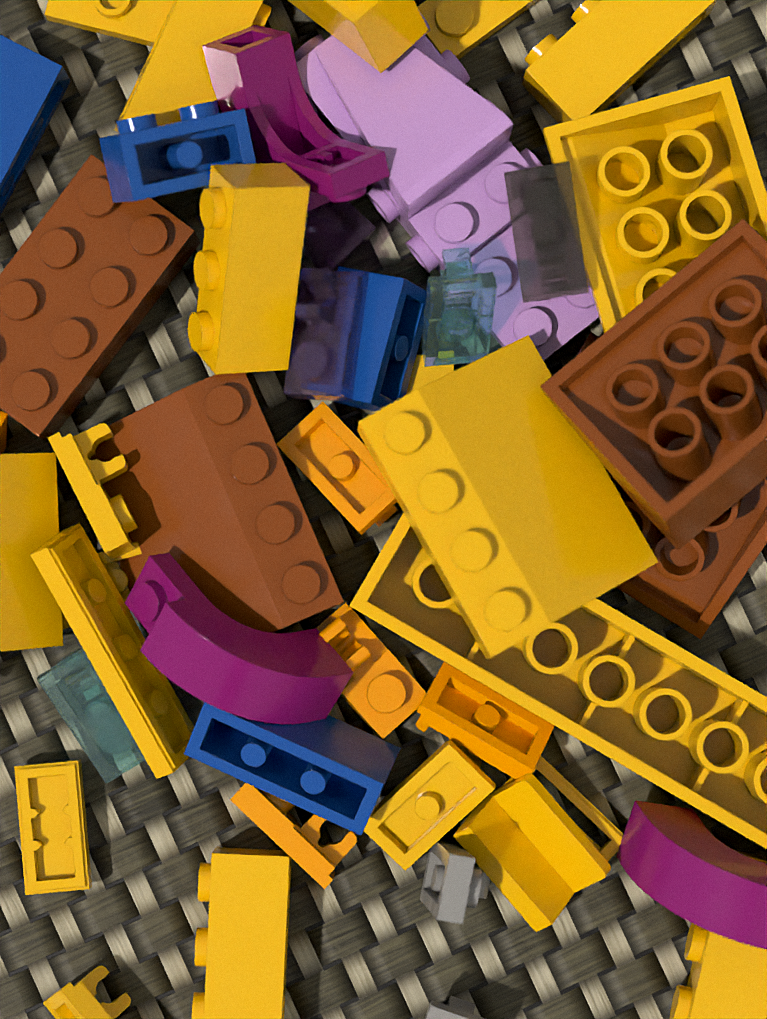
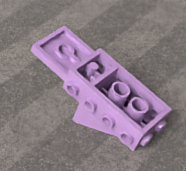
(444, 169)

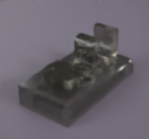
(546, 232)

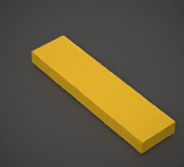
(114, 646)

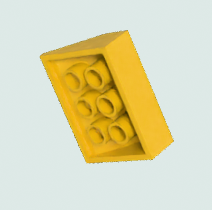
(657, 188)
(505, 496)

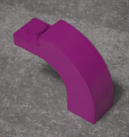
(261, 74)
(230, 664)
(695, 873)

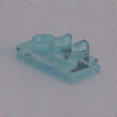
(458, 312)
(91, 715)

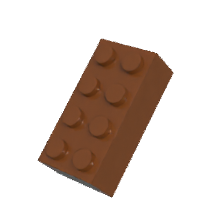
(81, 294)

